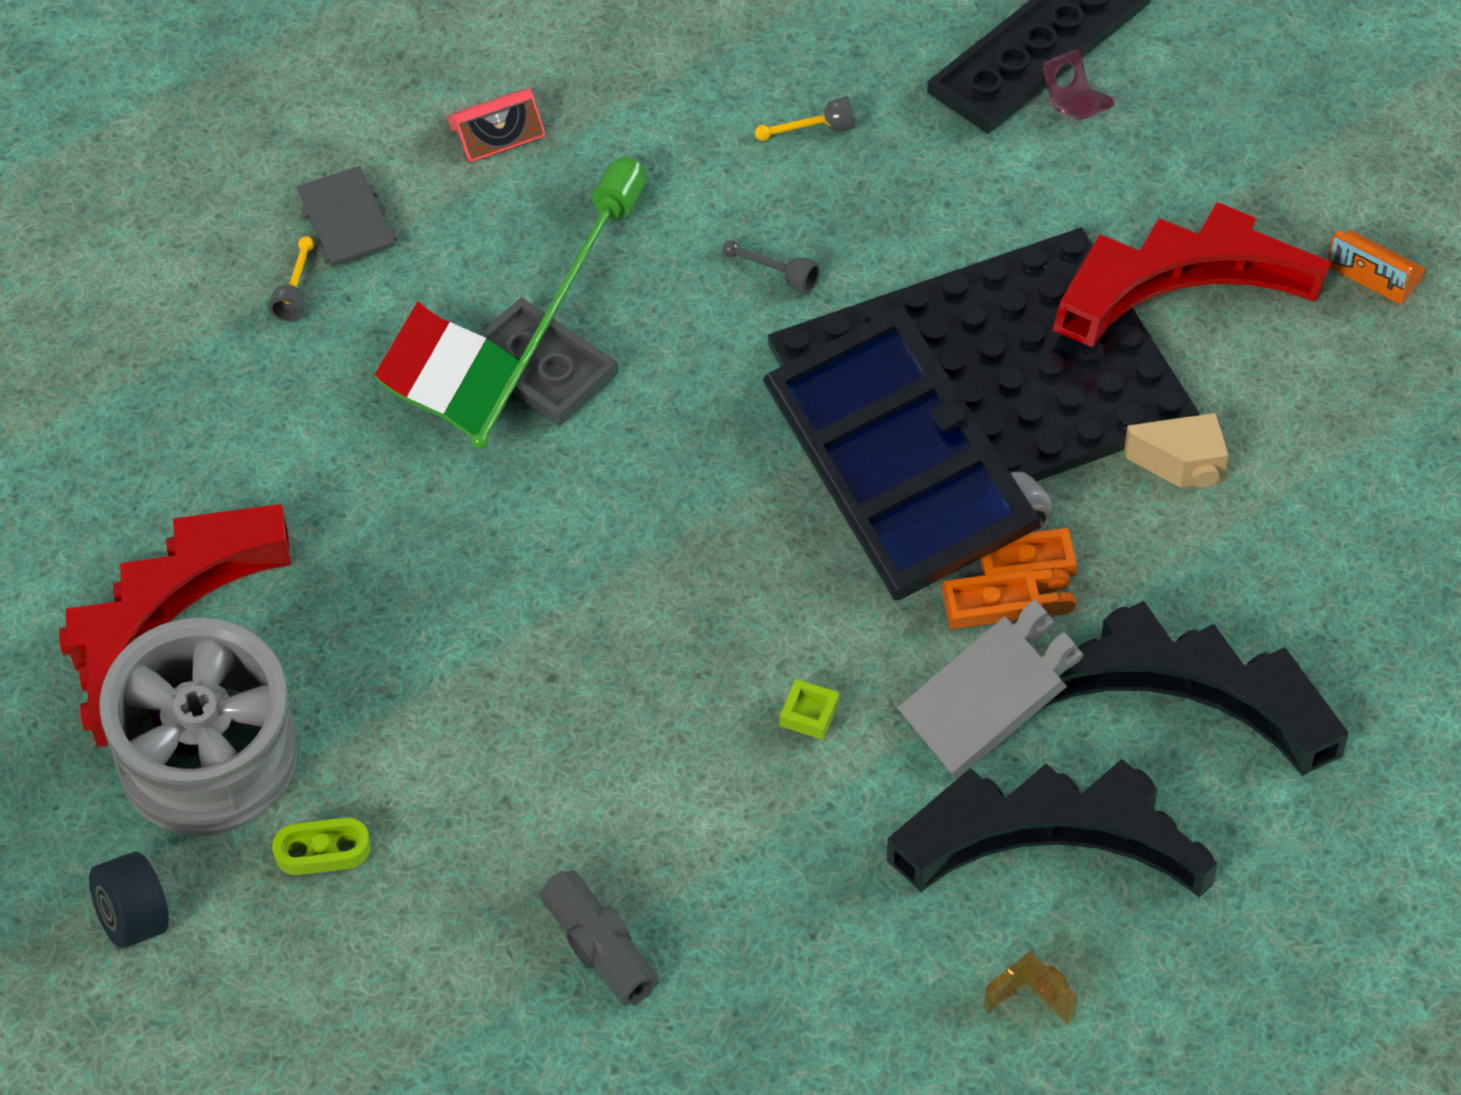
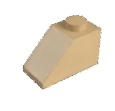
(1180, 450)

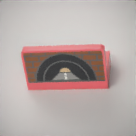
(497, 124)

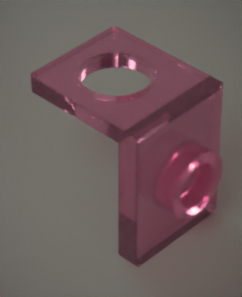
(1077, 98)

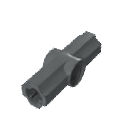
(599, 937)

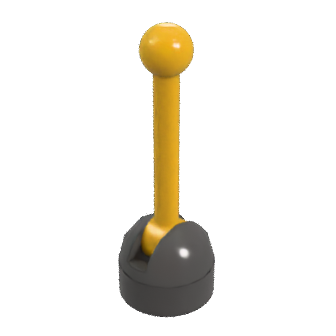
(836, 115)
(288, 300)

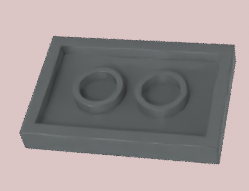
(563, 367)

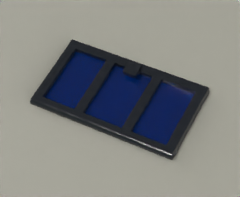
(901, 453)

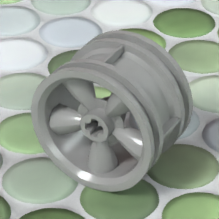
(184, 674)

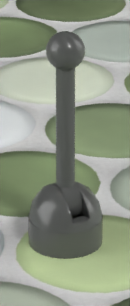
(800, 273)

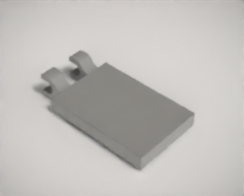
(990, 689)

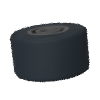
(128, 899)

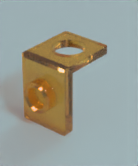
(1043, 981)

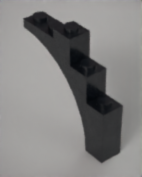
(1201, 666)
(1047, 809)

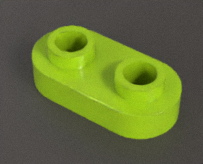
(322, 842)

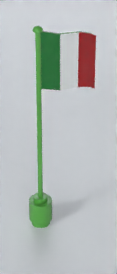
(467, 374)

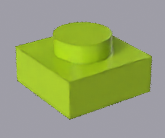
(809, 709)

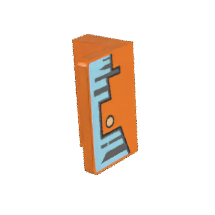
(1374, 266)

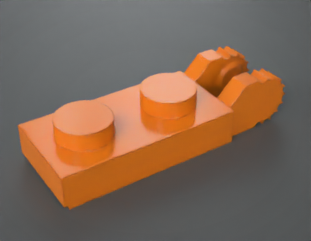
(993, 596)

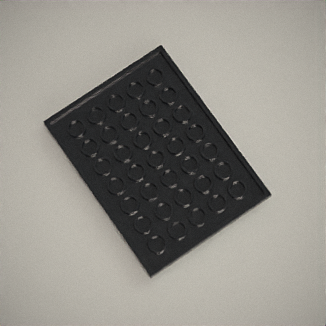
(1029, 388)

